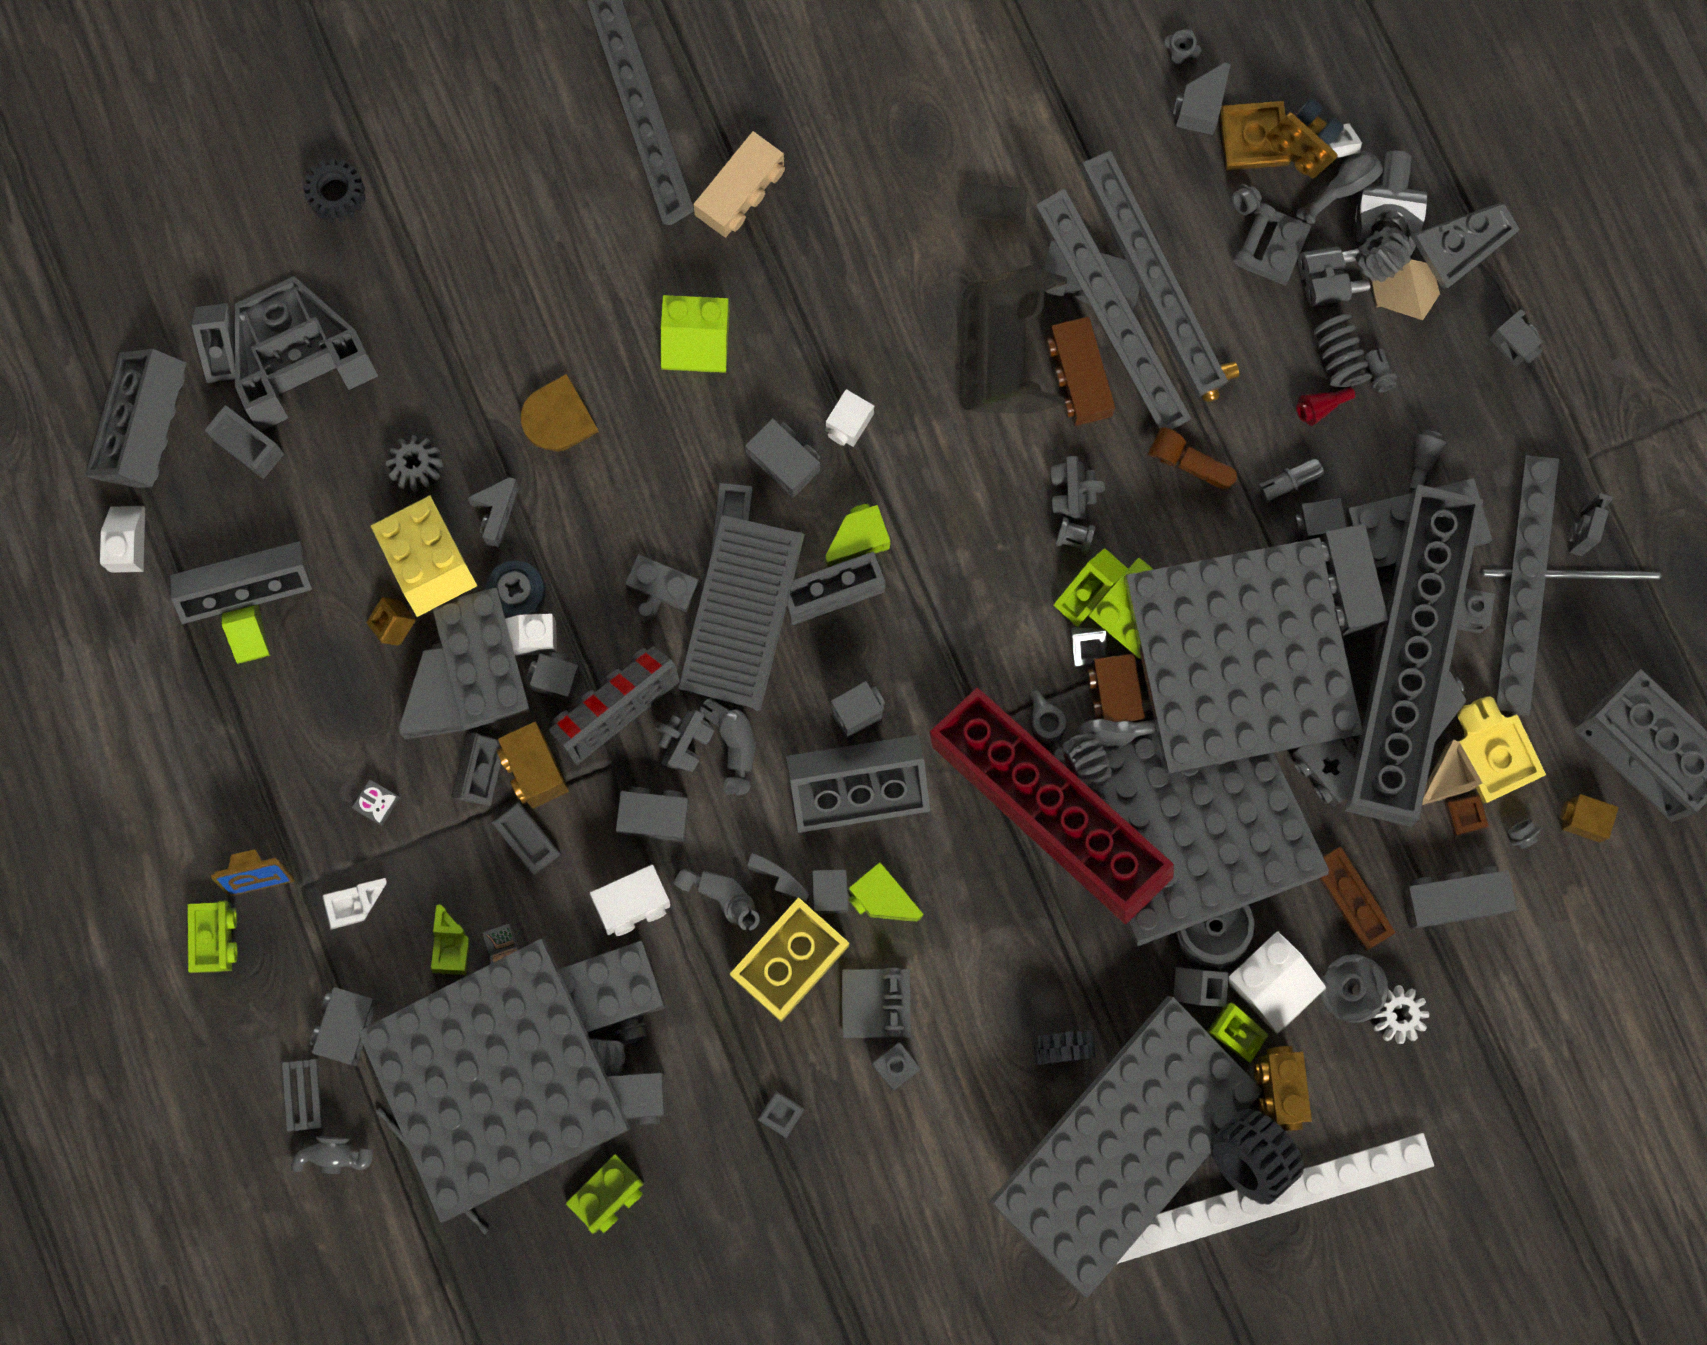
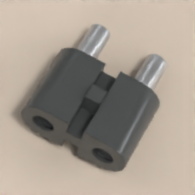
(1326, 277)

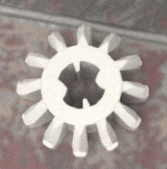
(1410, 1011)

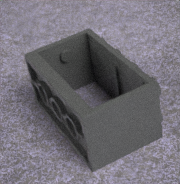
(1651, 744)

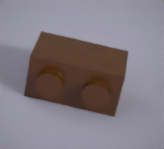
(1116, 689)

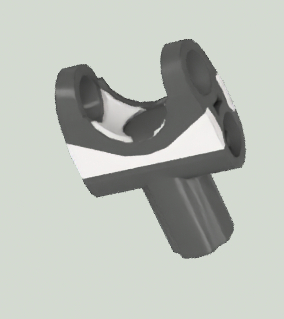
(1391, 199)

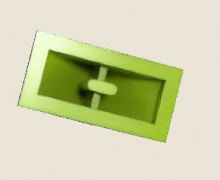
(245, 634)
(1237, 1032)

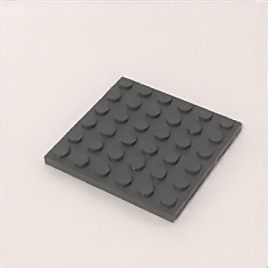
(1242, 655)
(1221, 825)
(493, 1080)

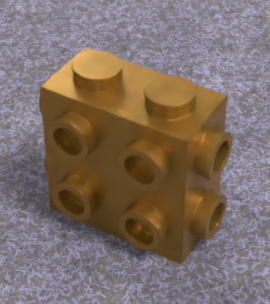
(1283, 1087)

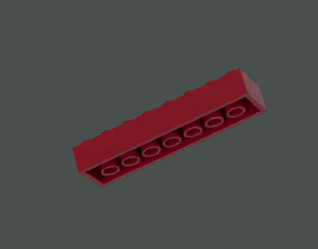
(1052, 805)

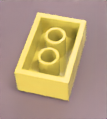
(423, 556)
(789, 959)

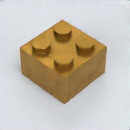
(533, 765)

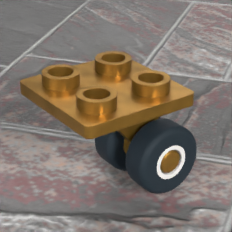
(1306, 138)

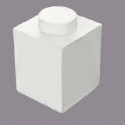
(849, 419)

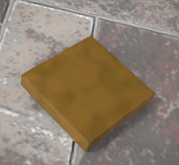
(1245, 132)

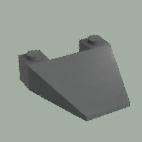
(287, 340)

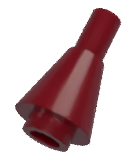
(1315, 407)

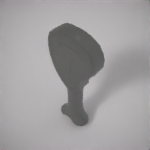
(1354, 175)
(1116, 733)

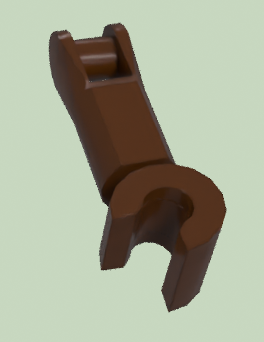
(1169, 448)

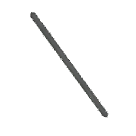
(1580, 574)

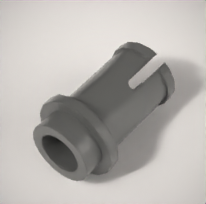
(1381, 372)

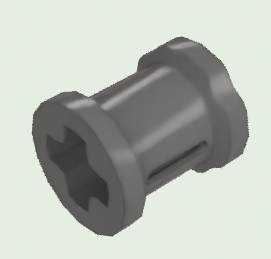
(1075, 535)

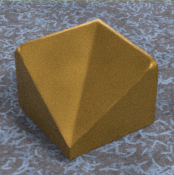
(390, 621)

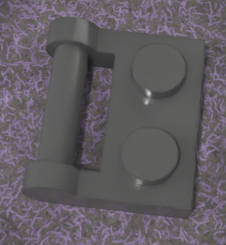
(1282, 249)

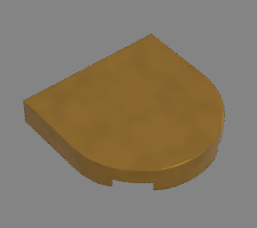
(556, 417)

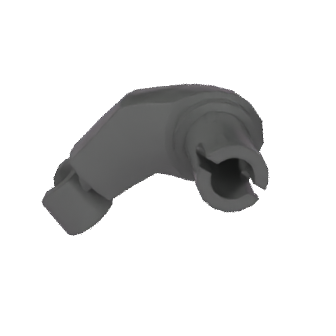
(740, 741)
(733, 900)

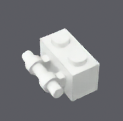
(630, 901)

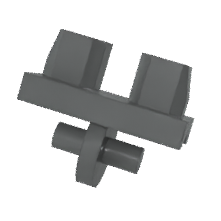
(1073, 475)
(677, 753)

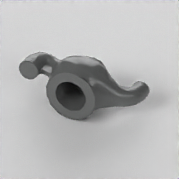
(1047, 723)
(331, 1155)

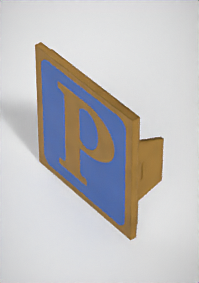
(250, 873)

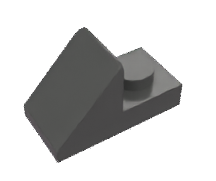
(499, 501)

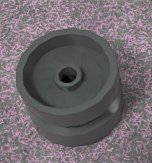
(1218, 949)

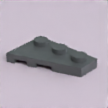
(1464, 242)

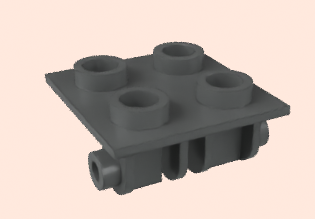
(876, 1003)

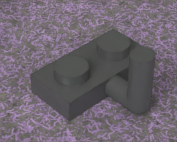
(661, 585)

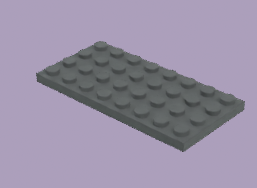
(1125, 1147)

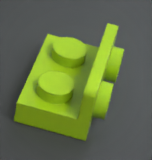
(606, 1194)

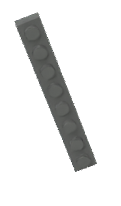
(641, 109)
(1153, 274)
(1113, 310)
(1527, 585)

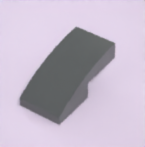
(786, 884)

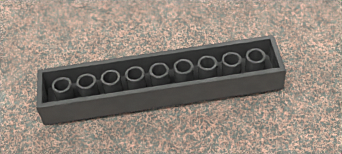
(1414, 656)

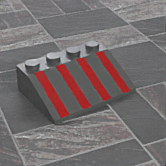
(615, 704)

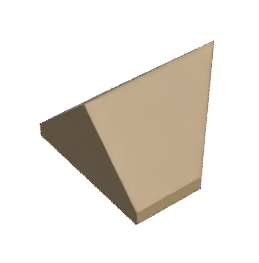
(1409, 291)
(1451, 775)

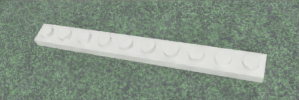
(1314, 1185)

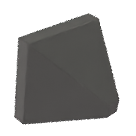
(1088, 645)

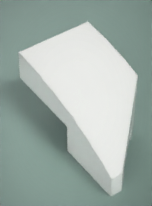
(352, 904)

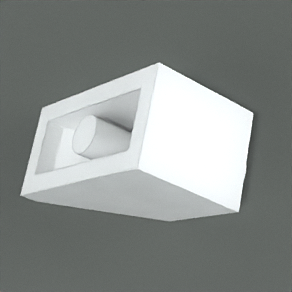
(123, 539)
(532, 634)

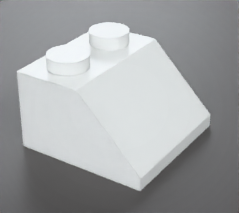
(1276, 982)

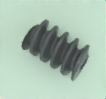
(1340, 352)

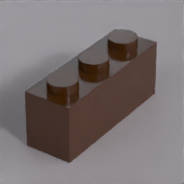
(1080, 371)

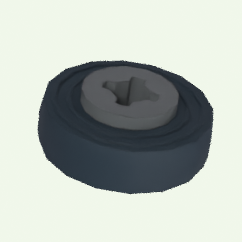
(520, 599)

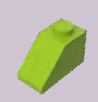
(858, 535)
(1090, 587)
(882, 897)

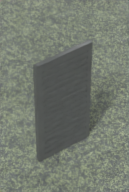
(741, 611)

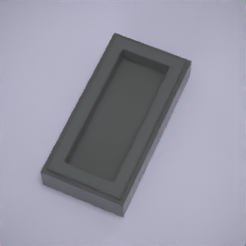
(526, 838)

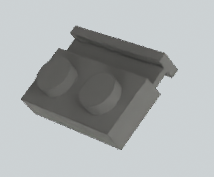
(1590, 528)

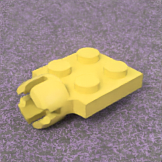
(1497, 749)

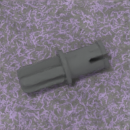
(1290, 480)

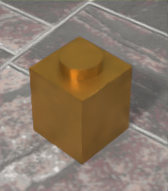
(1588, 818)

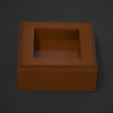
(1466, 815)

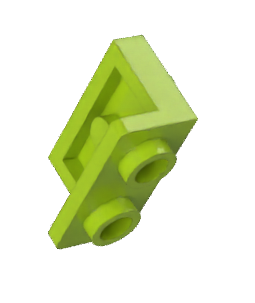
(211, 937)

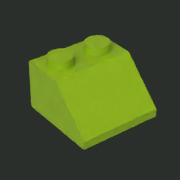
(694, 333)
(1114, 611)

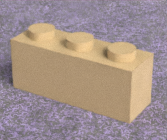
(740, 185)

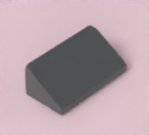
(477, 770)

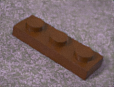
(1355, 901)

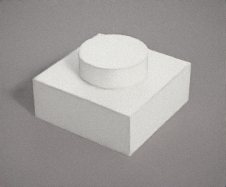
(1347, 142)

